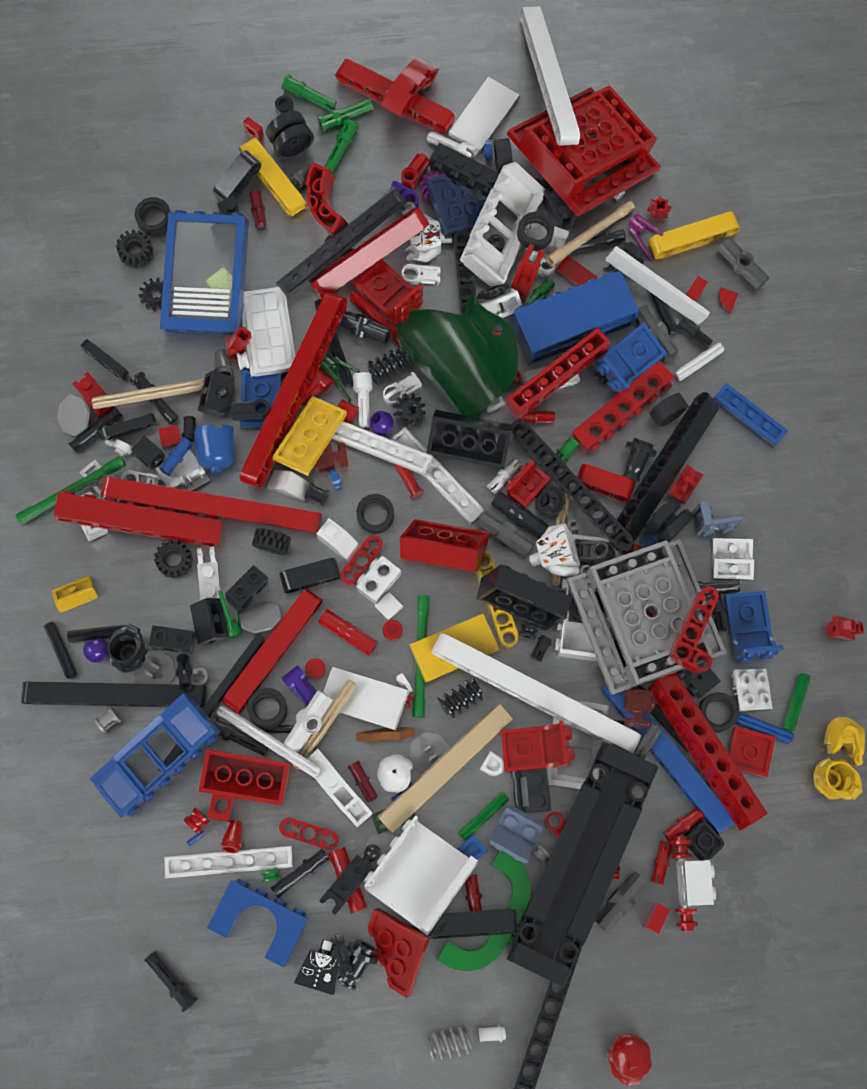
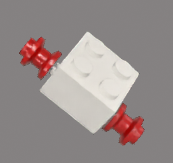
(693, 883)

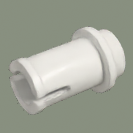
(492, 1034)

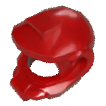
(630, 1059)

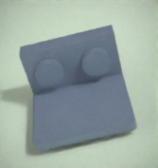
(705, 525)
(516, 833)

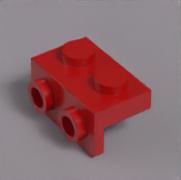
(527, 484)

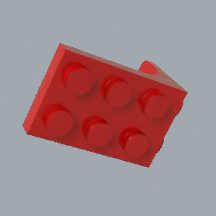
(389, 291)
(537, 747)

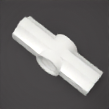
(313, 714)

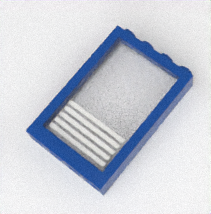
(204, 273)

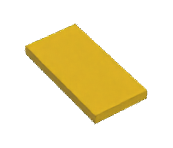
(309, 435)
(471, 632)

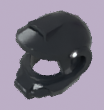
(127, 649)

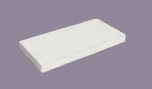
(484, 114)
(371, 699)

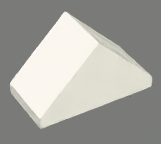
(288, 484)

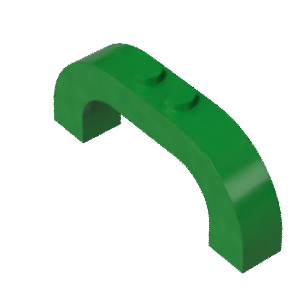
(476, 959)

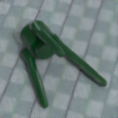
(330, 367)

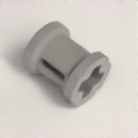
(107, 720)

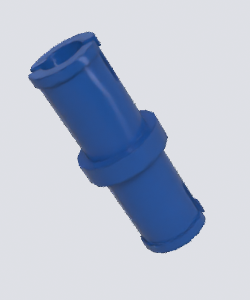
(175, 456)

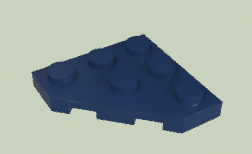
(453, 205)

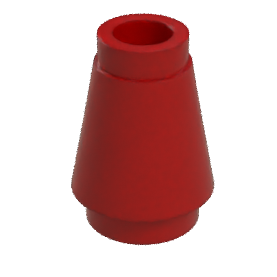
(233, 837)

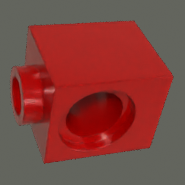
(225, 815)

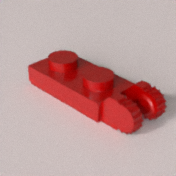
(527, 273)

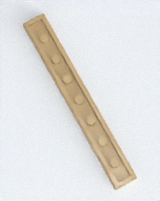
(444, 768)

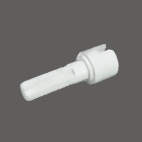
(463, 148)
(363, 386)

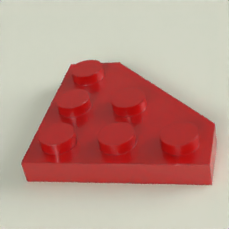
(399, 950)

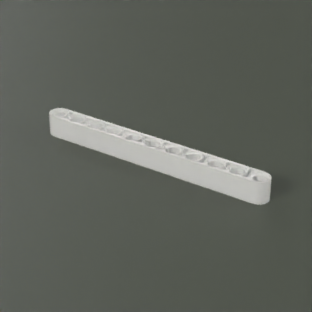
(549, 76)
(535, 693)

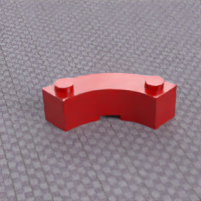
(402, 93)
(319, 200)

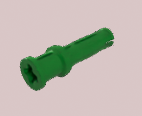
(301, 90)
(336, 118)
(344, 139)

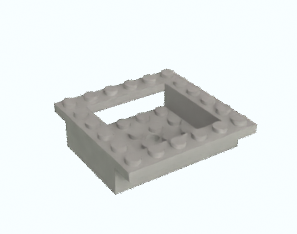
(628, 585)

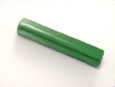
(796, 702)
(483, 816)

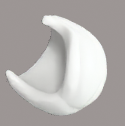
(396, 781)

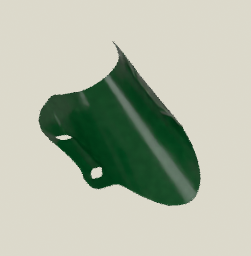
(462, 354)

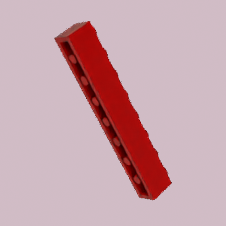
(136, 519)

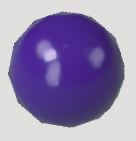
(381, 423)
(95, 650)

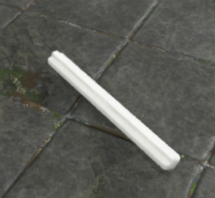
(269, 741)

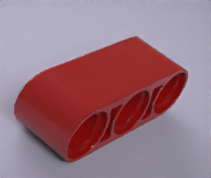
(606, 482)

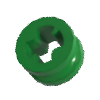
(270, 875)

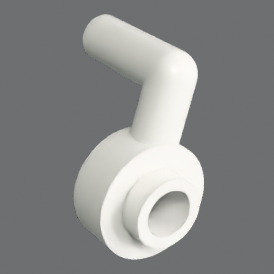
(121, 447)

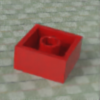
(697, 288)
(656, 918)

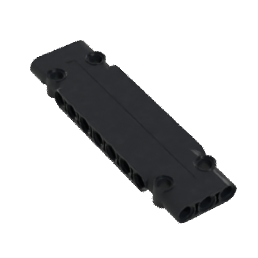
(583, 864)

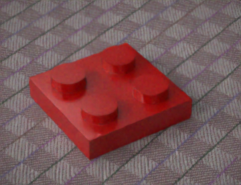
(751, 751)

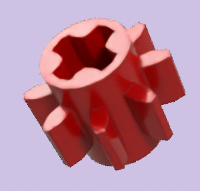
(659, 208)

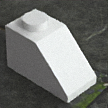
(338, 540)

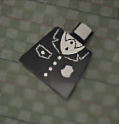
(319, 969)

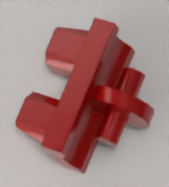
(685, 484)
(844, 628)

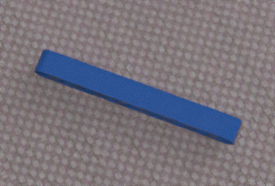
(679, 770)

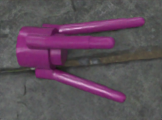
(639, 224)

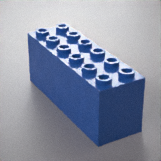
(566, 318)

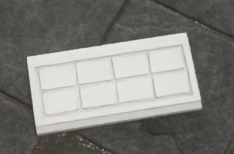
(268, 321)

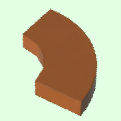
(385, 734)

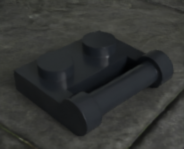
(537, 790)

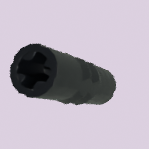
(519, 514)

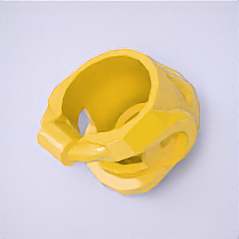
(846, 733)
(833, 779)

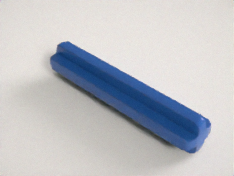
(765, 728)

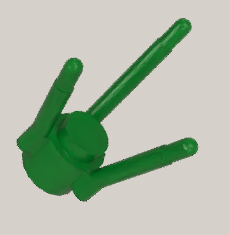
(233, 627)

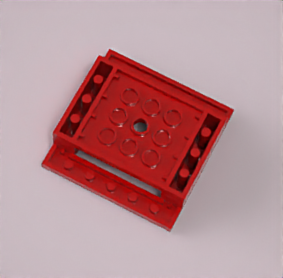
(567, 167)

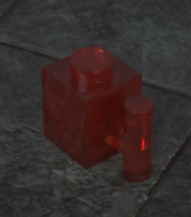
(327, 459)
(638, 703)

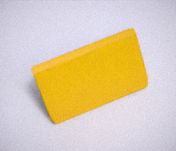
(74, 594)

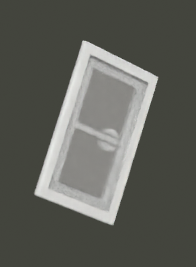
(585, 751)

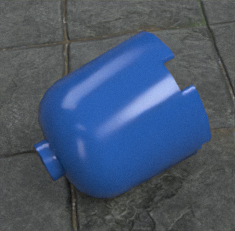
(214, 447)

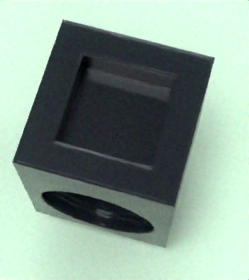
(148, 453)

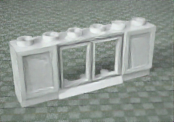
(519, 194)
(573, 636)

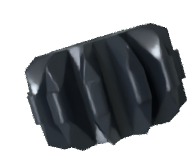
(403, 403)

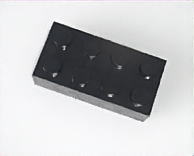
(469, 439)
(523, 597)

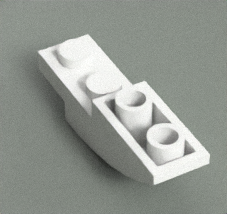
(339, 789)

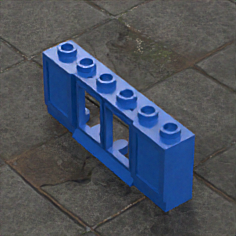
(188, 728)

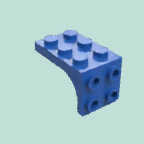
(630, 358)
(750, 626)

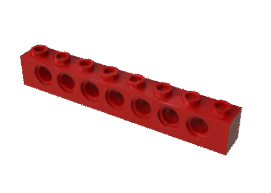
(707, 751)

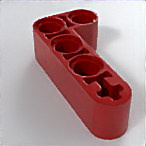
(697, 627)

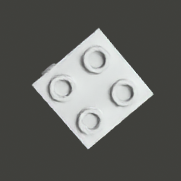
(186, 475)
(752, 689)

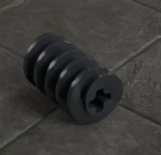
(388, 363)
(461, 697)

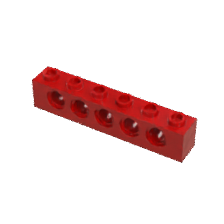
(557, 374)
(656, 374)

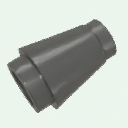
(299, 175)
(223, 363)

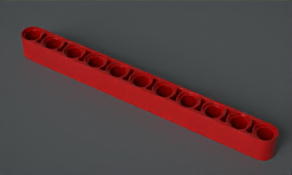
(293, 389)
(211, 504)

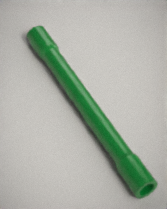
(108, 468)
(419, 690)

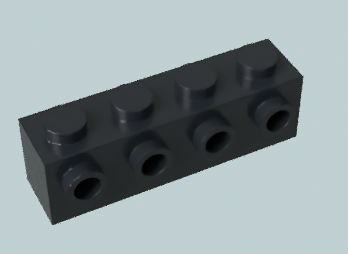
(463, 170)

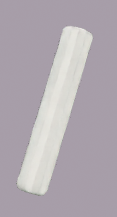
(699, 361)

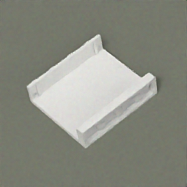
(419, 875)

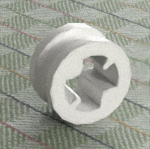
(243, 360)

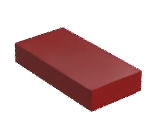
(574, 271)

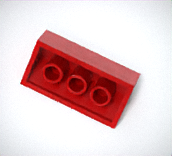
(444, 545)
(244, 777)

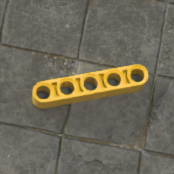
(275, 179)
(694, 235)
(500, 629)

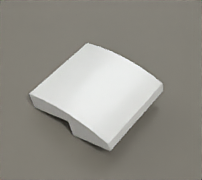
(732, 558)

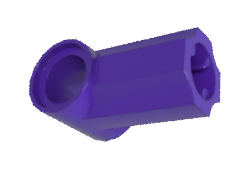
(299, 683)

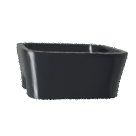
(705, 841)

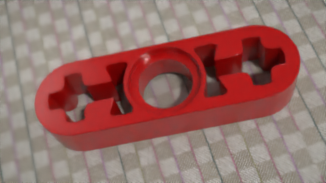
(366, 545)
(295, 823)

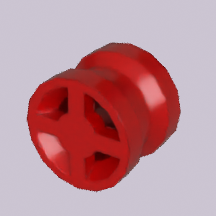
(196, 820)

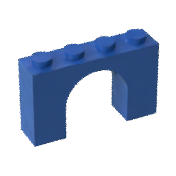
(289, 922)

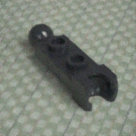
(351, 877)

